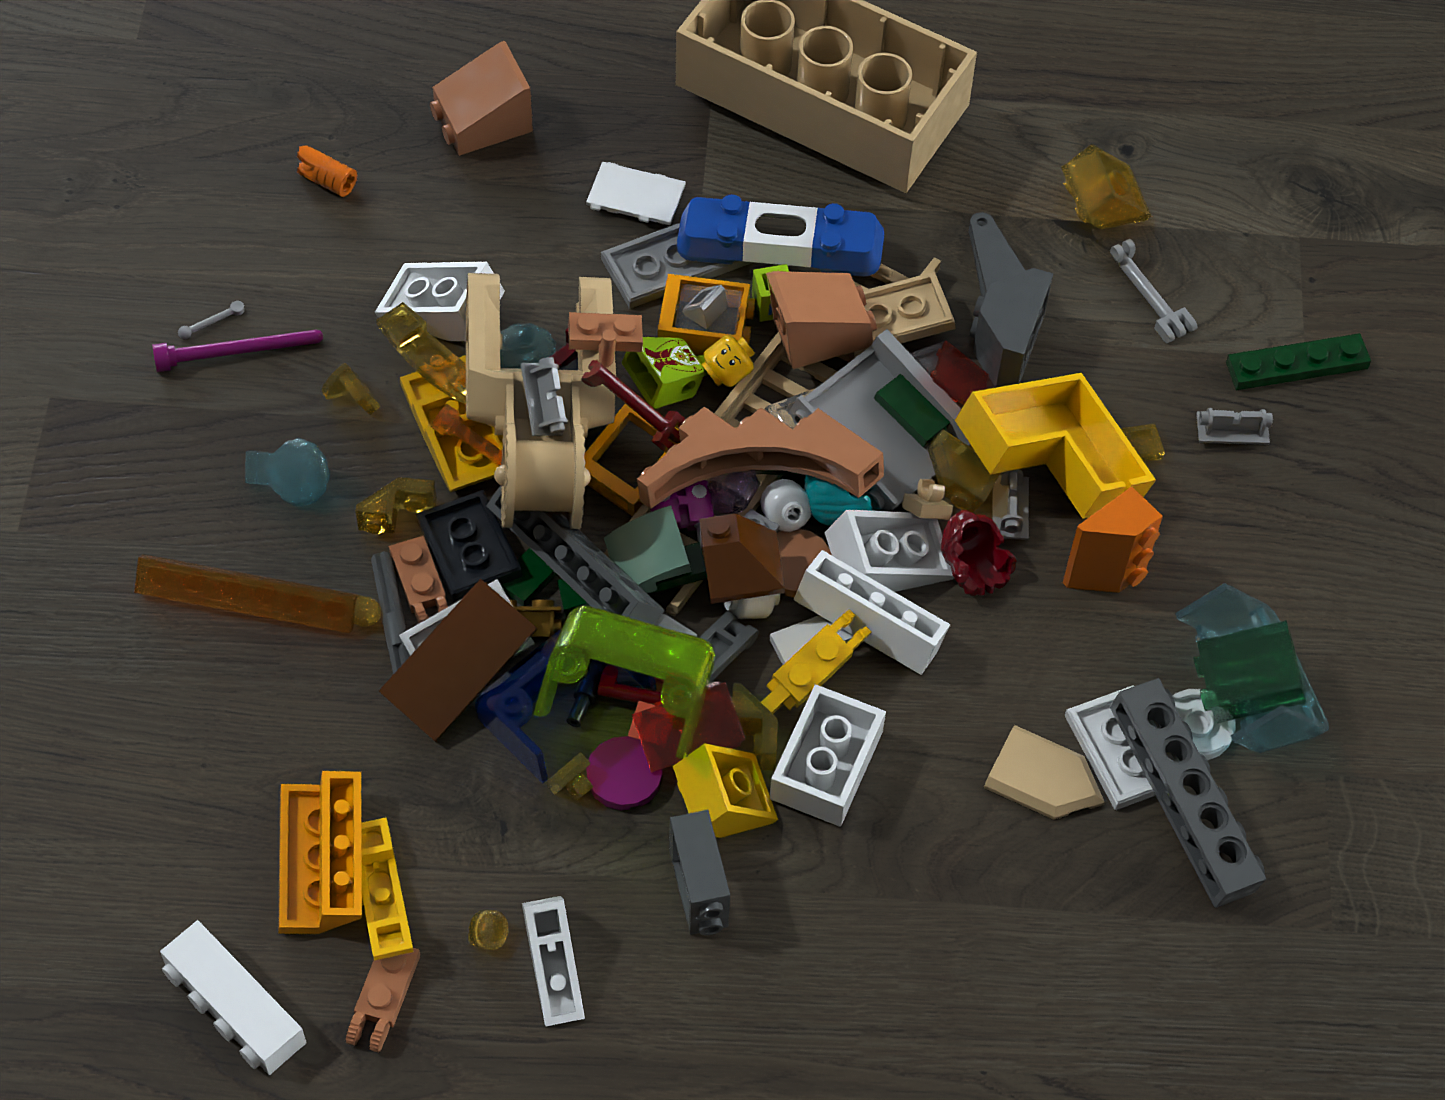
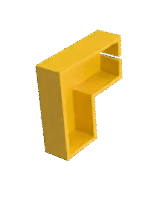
(1059, 426)

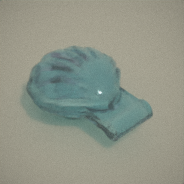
(525, 345)
(294, 471)

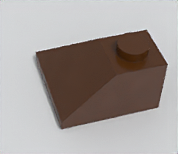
(740, 558)

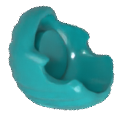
(831, 501)

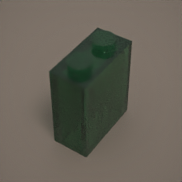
(1249, 672)

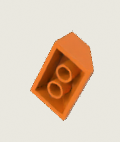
(1114, 545)

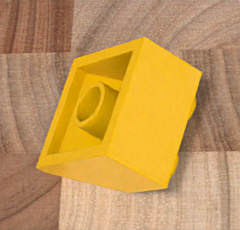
(728, 786)

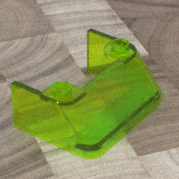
(637, 646)

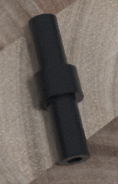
(586, 693)

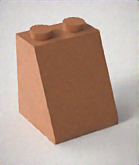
(484, 102)
(819, 315)

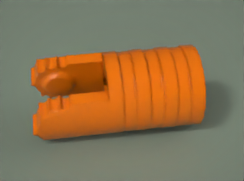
(326, 171)

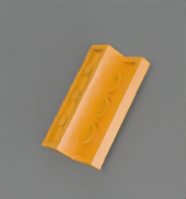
(320, 854)

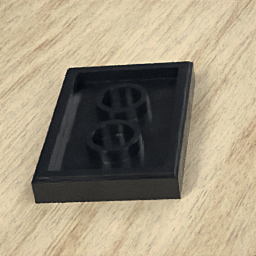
(468, 544)

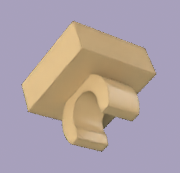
(928, 501)

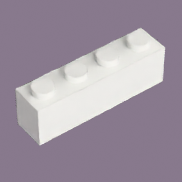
(896, 623)
(233, 998)

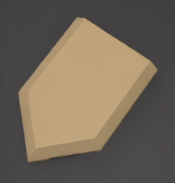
(1043, 776)

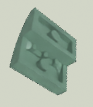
(649, 548)

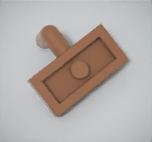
(605, 333)

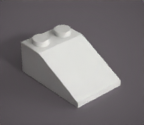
(435, 294)
(890, 547)

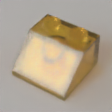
(1104, 189)

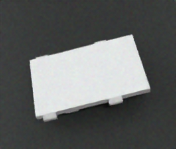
(635, 193)

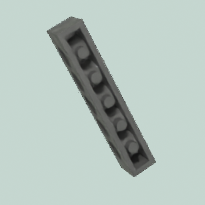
(580, 563)
(1221, 880)

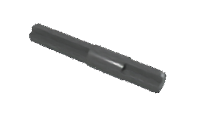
(391, 608)

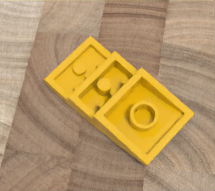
(455, 459)

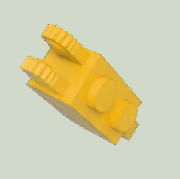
(813, 664)

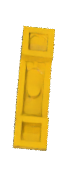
(383, 893)

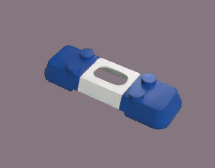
(832, 241)

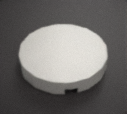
(1208, 735)

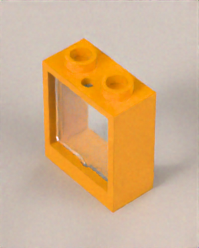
(732, 321)

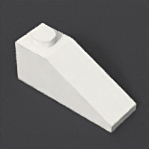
(553, 960)

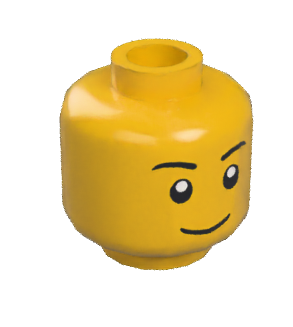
(728, 360)

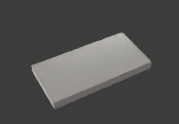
(644, 263)

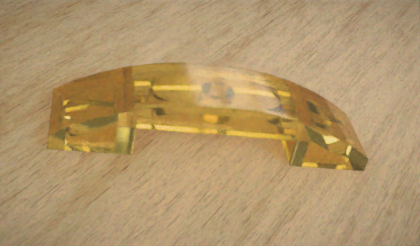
(424, 352)

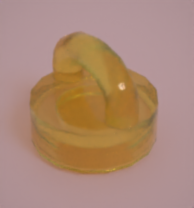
(488, 929)

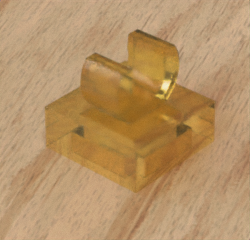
(571, 777)

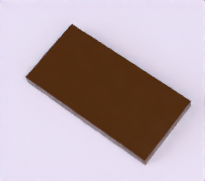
(458, 660)

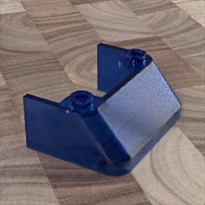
(510, 700)

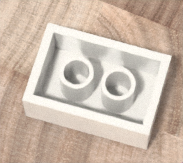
(827, 755)

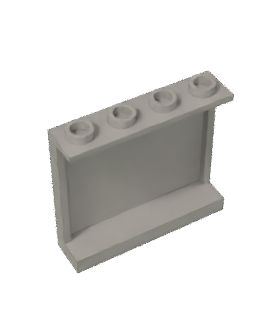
(851, 402)

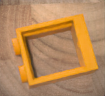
(603, 480)

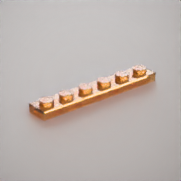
(245, 593)

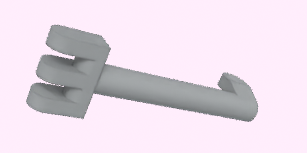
(1171, 322)

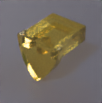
(346, 380)

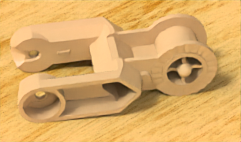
(535, 470)

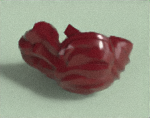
(973, 552)

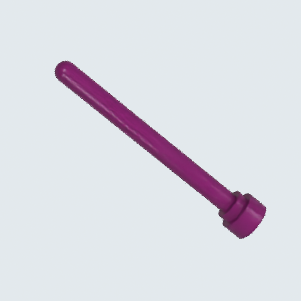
(168, 356)

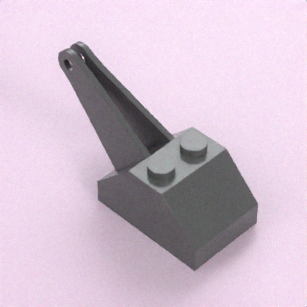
(1009, 304)

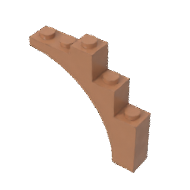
(762, 442)

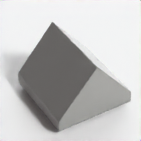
(707, 306)

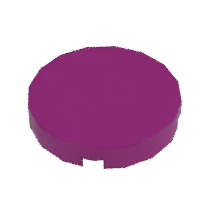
(622, 774)

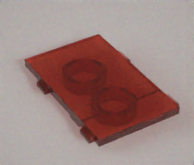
(957, 374)
(662, 731)

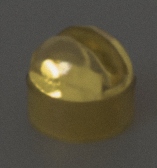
(366, 611)

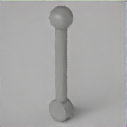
(236, 308)

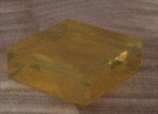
(1145, 441)

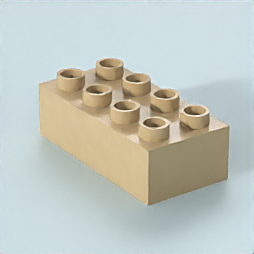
(830, 78)

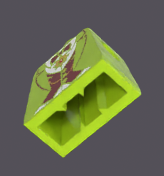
(665, 370)

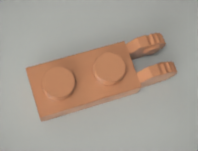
(418, 576)
(382, 997)

